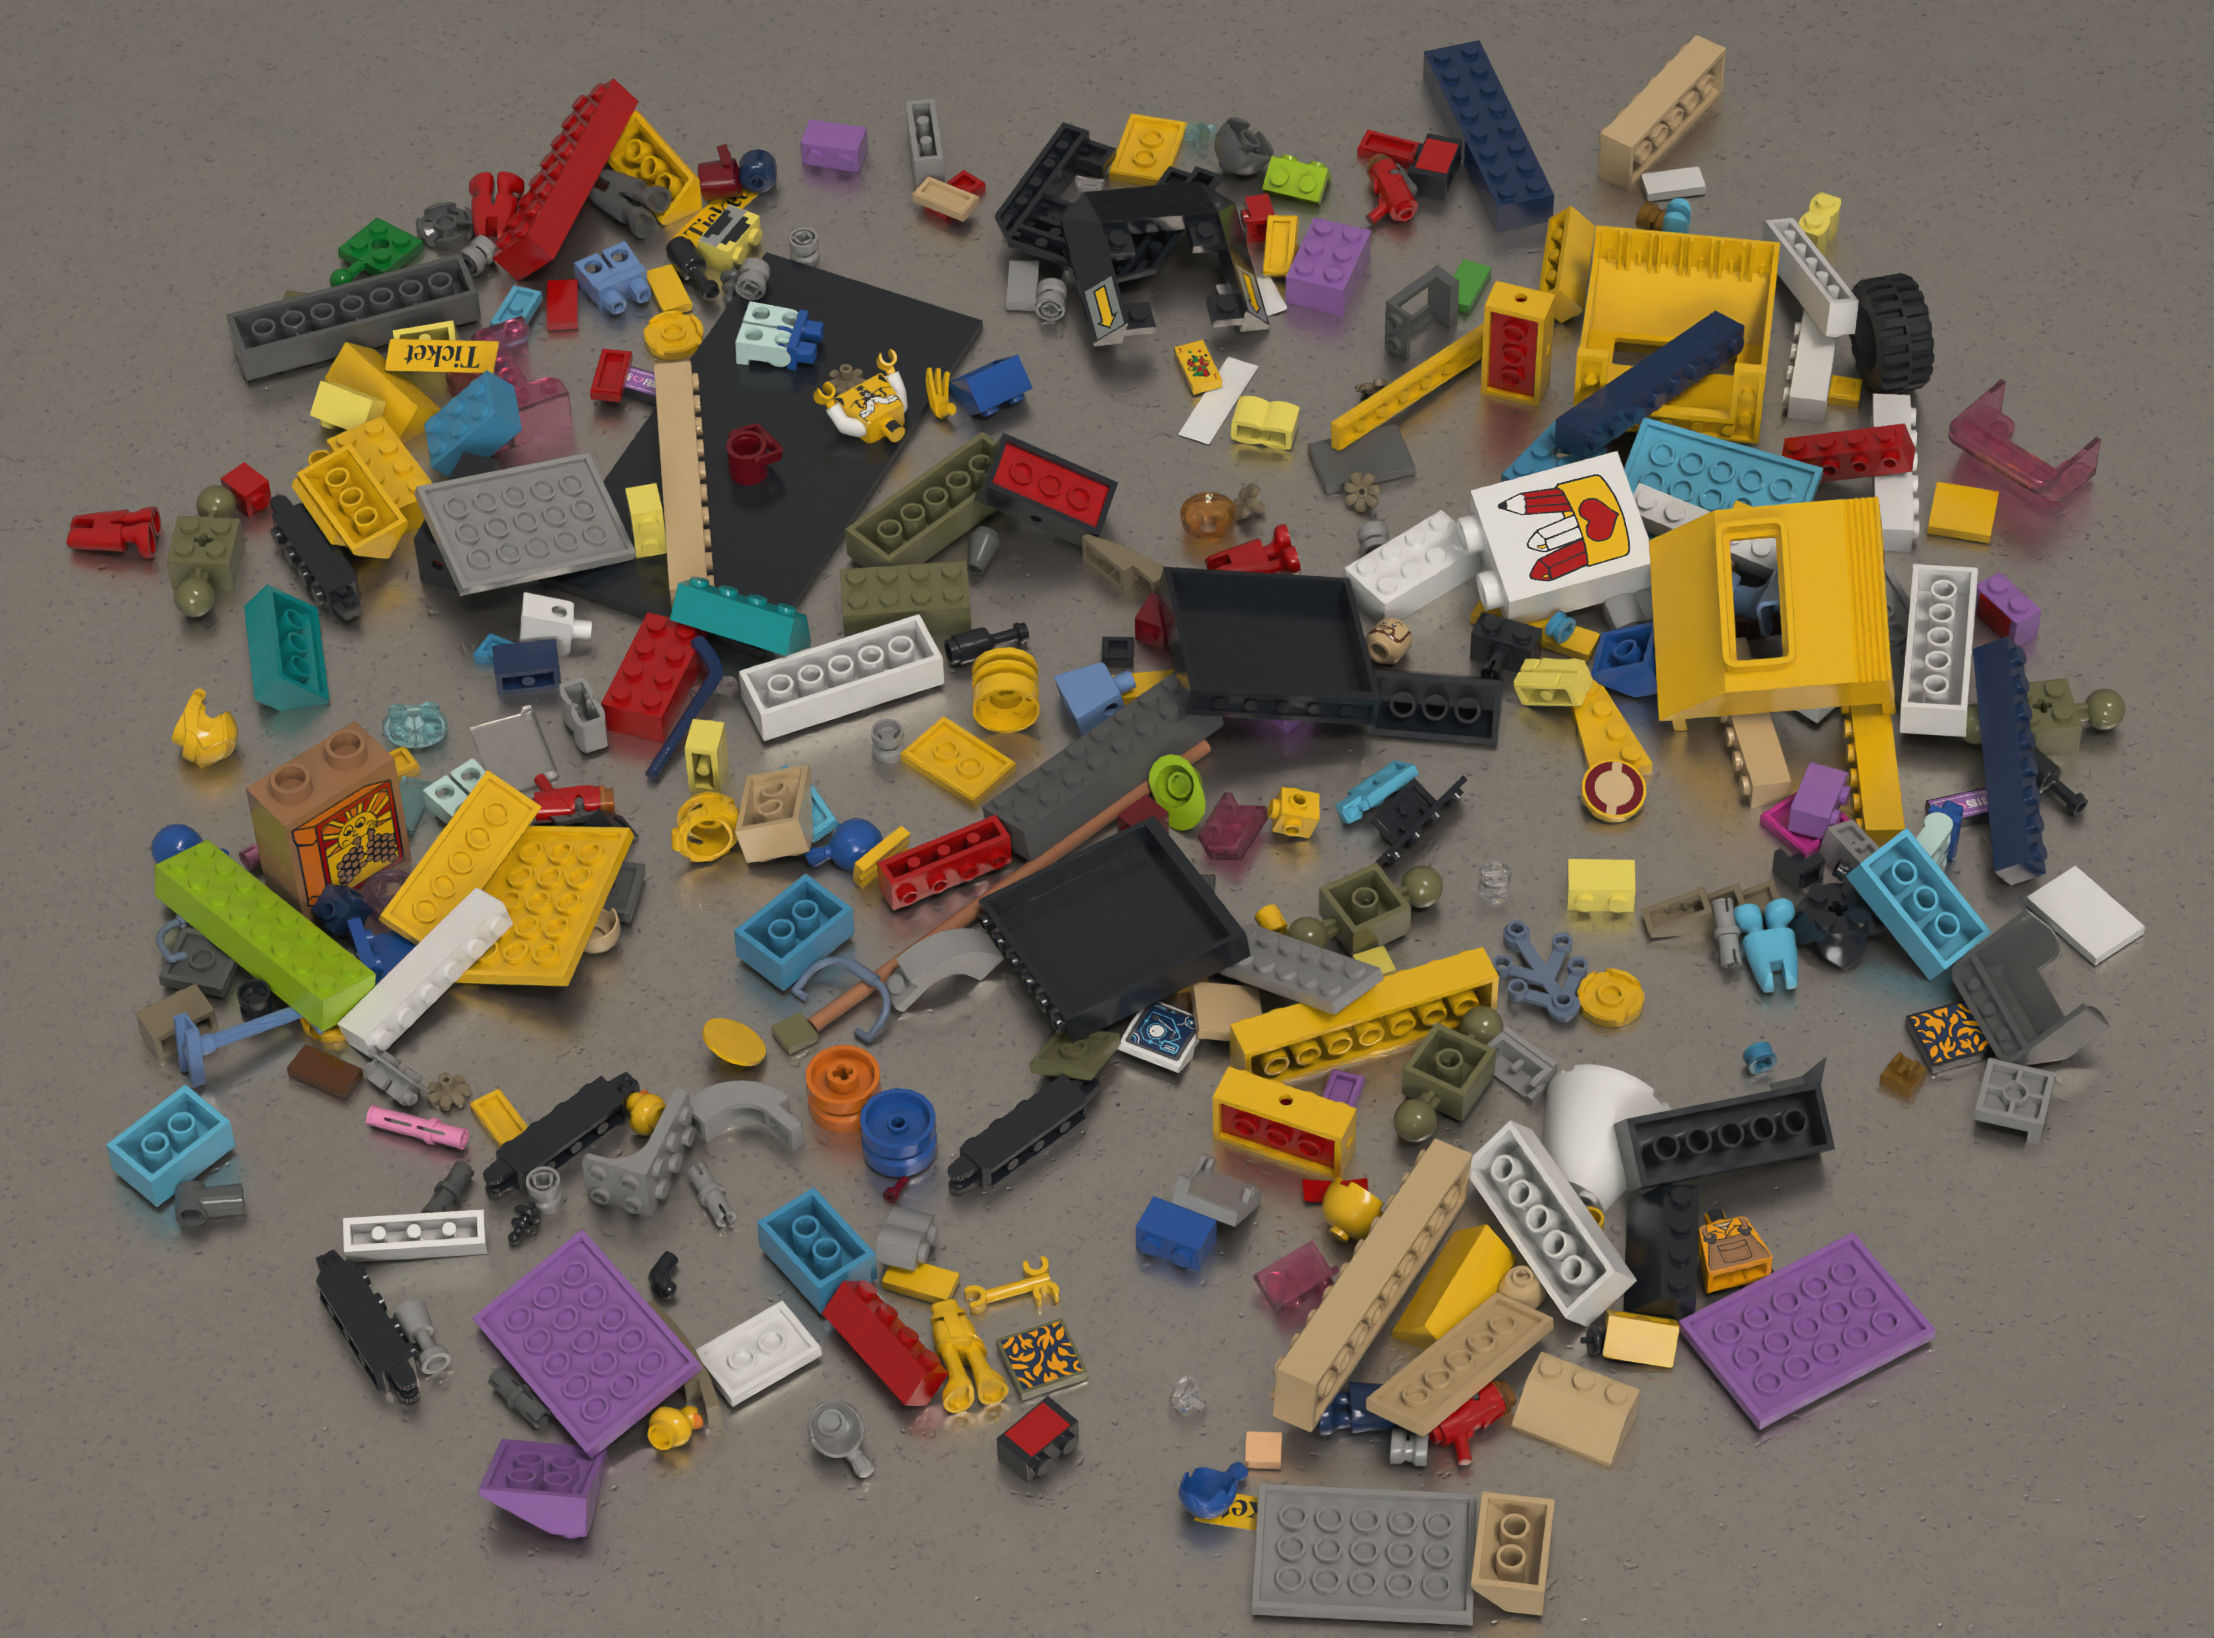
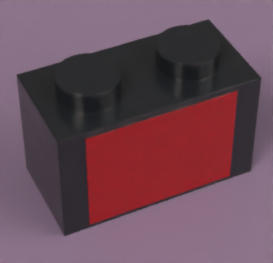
(1435, 166)
(1038, 1440)

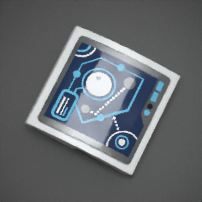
(1161, 1036)

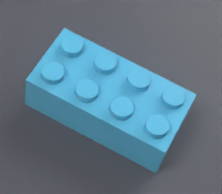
(1918, 904)

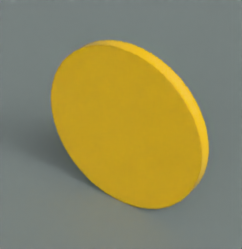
(733, 1042)

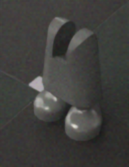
(624, 201)

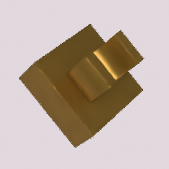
(1903, 1075)

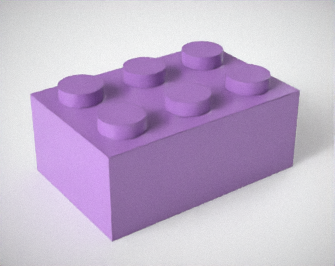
(1328, 266)

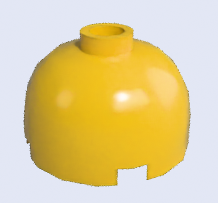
(1350, 1210)

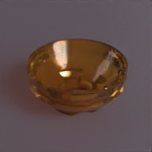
(1208, 508)

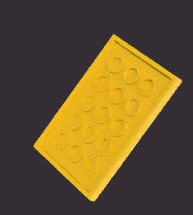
(554, 894)

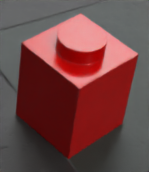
(249, 488)

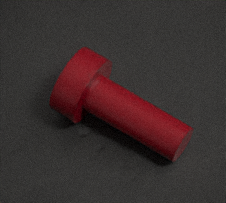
(892, 1194)

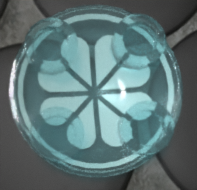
(415, 725)

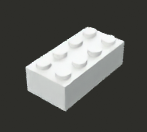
(1412, 569)

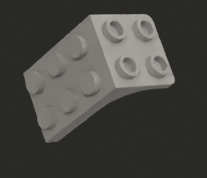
(644, 1177)

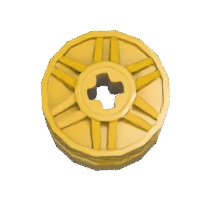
(1005, 690)

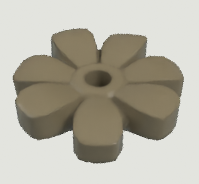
(846, 378)
(1371, 389)
(1362, 491)
(1248, 501)
(448, 1092)

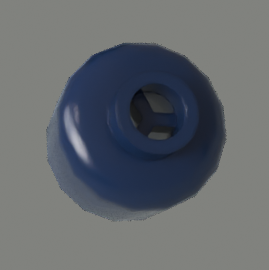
(756, 168)

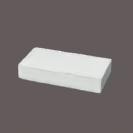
(1673, 183)

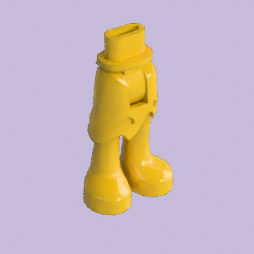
(960, 1345)

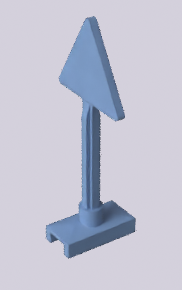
(193, 1046)

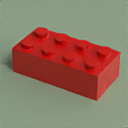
(653, 679)

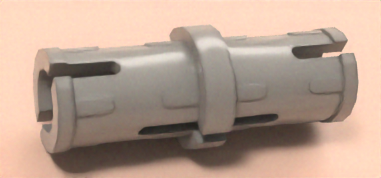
(1726, 933)
(711, 1194)

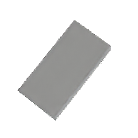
(1022, 285)

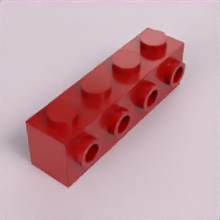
(1855, 452)
(944, 862)
(885, 1342)

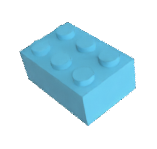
(171, 1145)

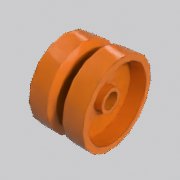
(840, 1085)

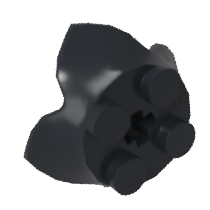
(1837, 921)

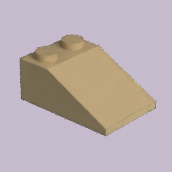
(776, 814)

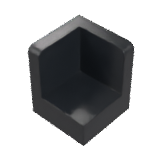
(1797, 871)

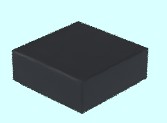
(1118, 652)

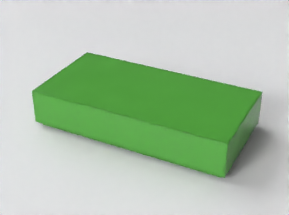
(1472, 280)

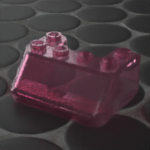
(541, 404)
(1985, 435)

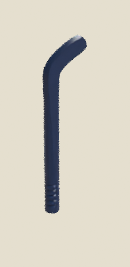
(714, 676)

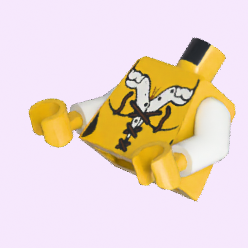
(870, 408)

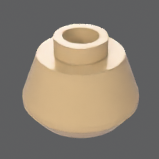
(1523, 1286)

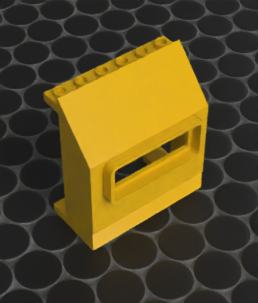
(1656, 287)
(1828, 611)

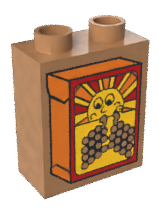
(329, 818)

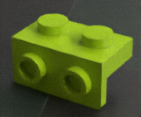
(1296, 179)

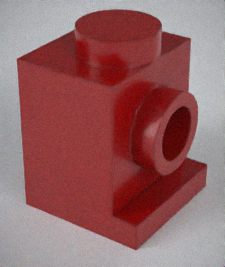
(1255, 217)

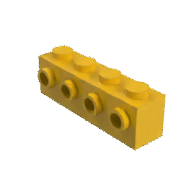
(1567, 262)

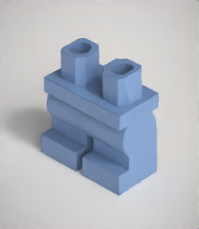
(613, 280)

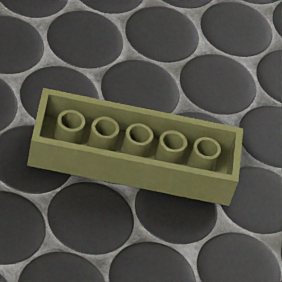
(925, 512)

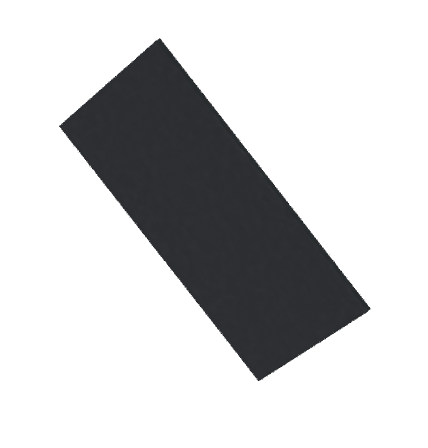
(784, 529)

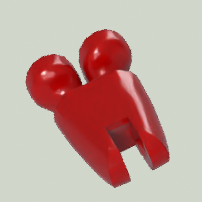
(491, 218)
(115, 530)
(1252, 556)

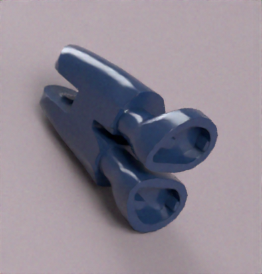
(1357, 1417)

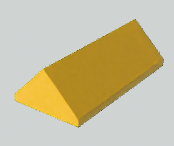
(650, 158)
(365, 371)
(355, 503)
(1455, 1286)

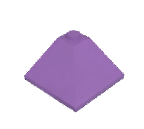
(546, 1484)

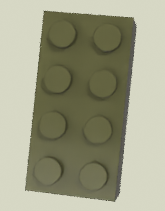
(900, 591)

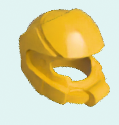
(204, 738)
(704, 812)

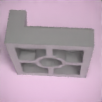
(2015, 1097)
(1216, 1193)

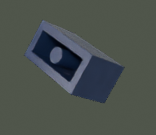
(526, 667)

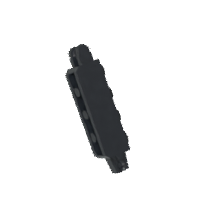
(318, 562)
(562, 1134)
(1022, 1134)
(366, 1326)

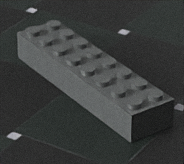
(357, 312)
(1097, 769)

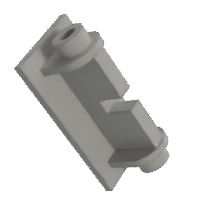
(405, 1082)

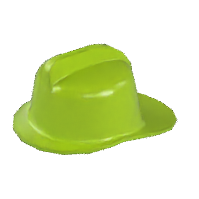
(1178, 790)

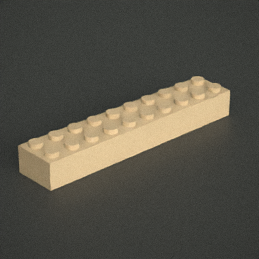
(1370, 1285)

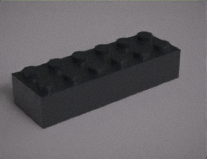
(1724, 1136)

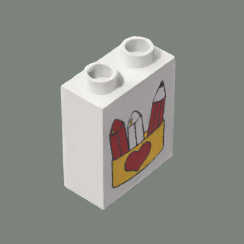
(1557, 539)

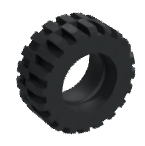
(1892, 334)

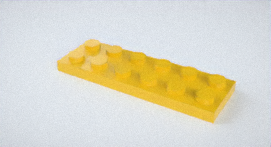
(461, 857)

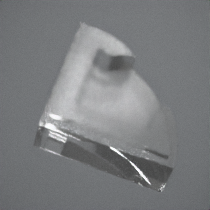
(1087, 184)

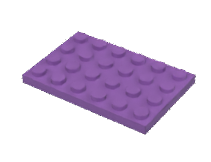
(1806, 1330)
(587, 1343)

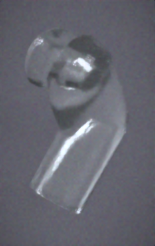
(726, 688)

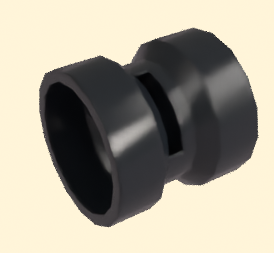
(254, 999)

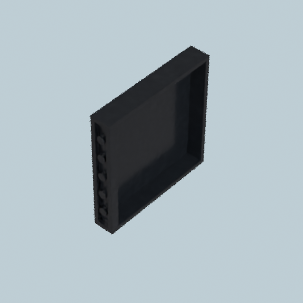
(1268, 646)
(1112, 929)

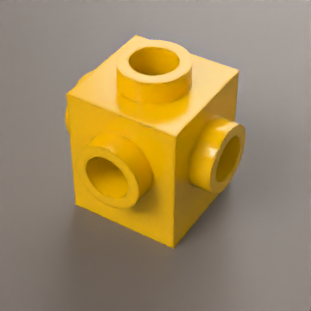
(1294, 812)

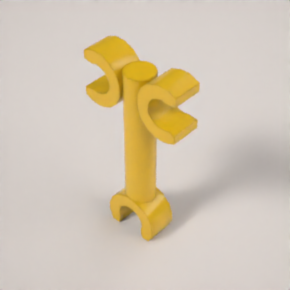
(1035, 1281)

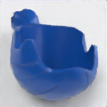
(174, 840)
(847, 845)
(1210, 1491)

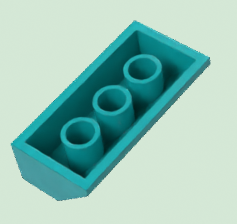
(740, 617)
(285, 651)

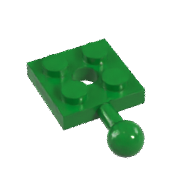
(393, 251)

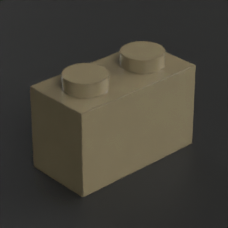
(157, 1019)

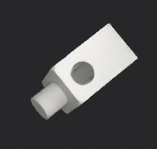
(551, 619)

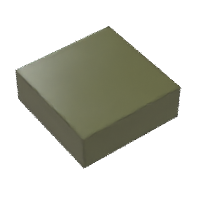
(794, 1033)

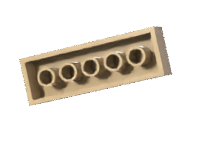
(1661, 112)

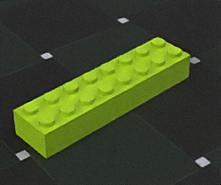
(263, 933)

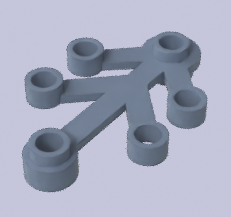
(1517, 938)

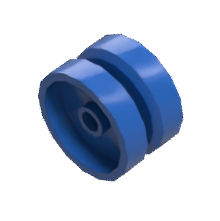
(898, 1132)

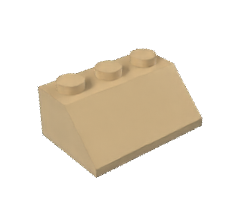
(1576, 1409)
(1513, 1551)

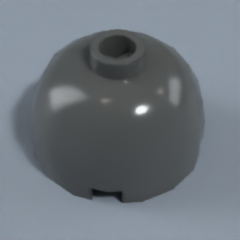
(1241, 149)

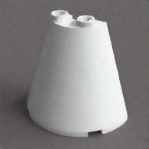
(1581, 1131)

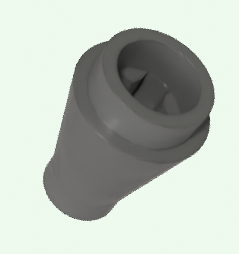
(982, 546)

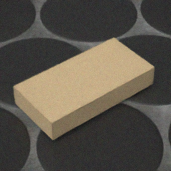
(945, 199)

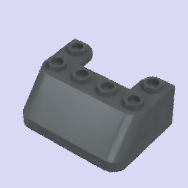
(2014, 1002)

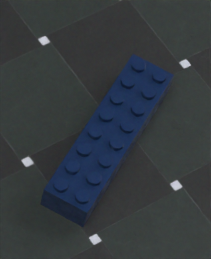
(1491, 136)

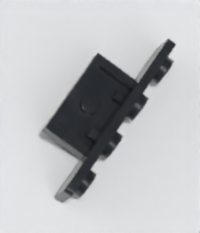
(1406, 813)

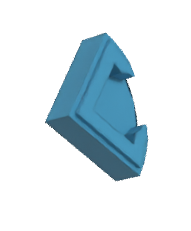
(484, 651)

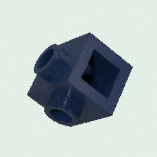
(337, 906)

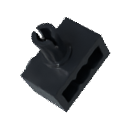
(1503, 644)

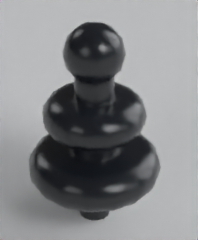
(521, 1225)
(1594, 1339)

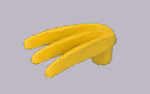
(938, 393)

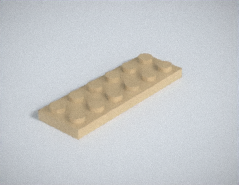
(1459, 1364)

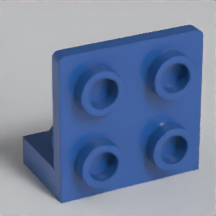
(379, 951)

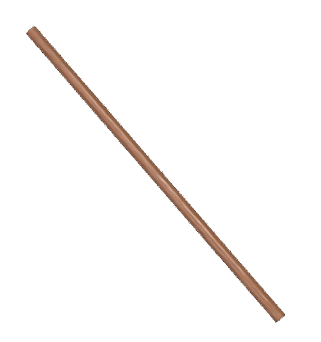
(972, 910)

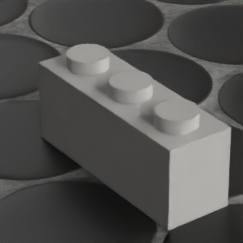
(924, 140)

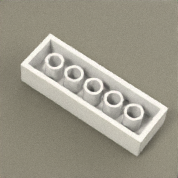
(1939, 650)
(841, 677)
(1549, 1224)

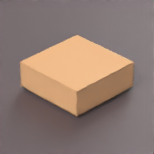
(1263, 1450)

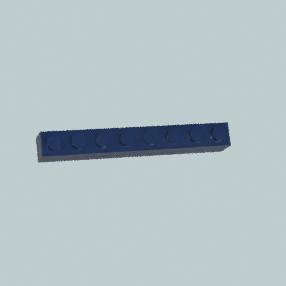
(1649, 385)
(2009, 761)

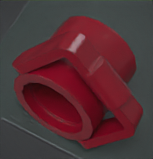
(720, 177)
(749, 455)

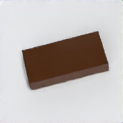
(325, 1071)

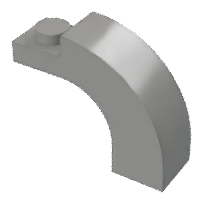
(941, 956)
(745, 1104)

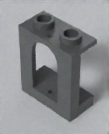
(1441, 307)

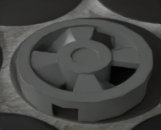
(440, 222)

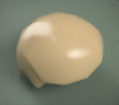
(605, 933)

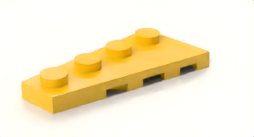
(1606, 733)

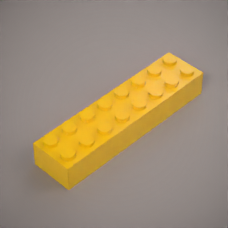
(1389, 1016)

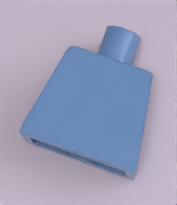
(1092, 694)

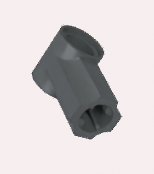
(197, 1203)

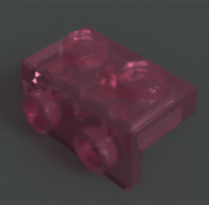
(1231, 829)
(1295, 1276)

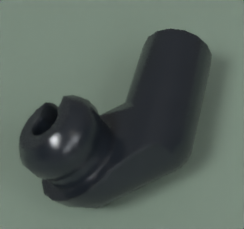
(660, 1277)

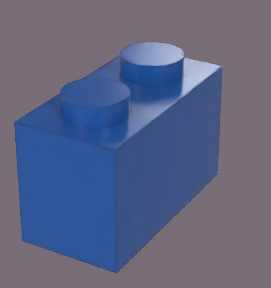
(1176, 1233)

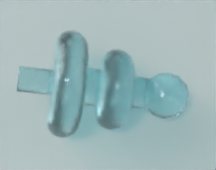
(1199, 132)

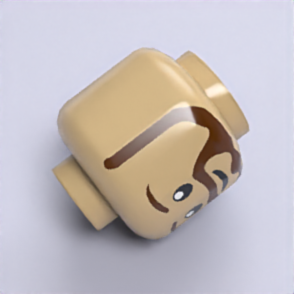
(1388, 641)

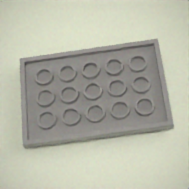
(524, 523)
(1364, 1554)

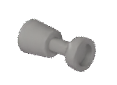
(418, 1329)

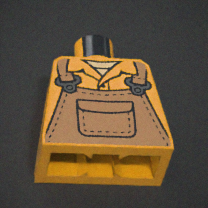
(1731, 1252)

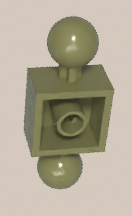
(205, 552)
(2057, 717)
(1368, 908)
(1447, 1073)

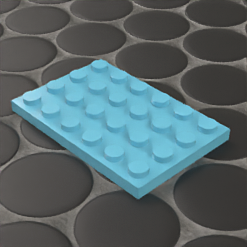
(1715, 471)

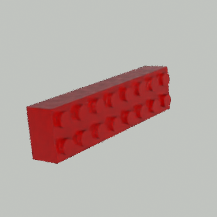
(564, 179)

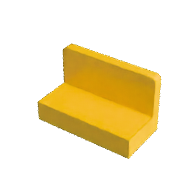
(1640, 1338)

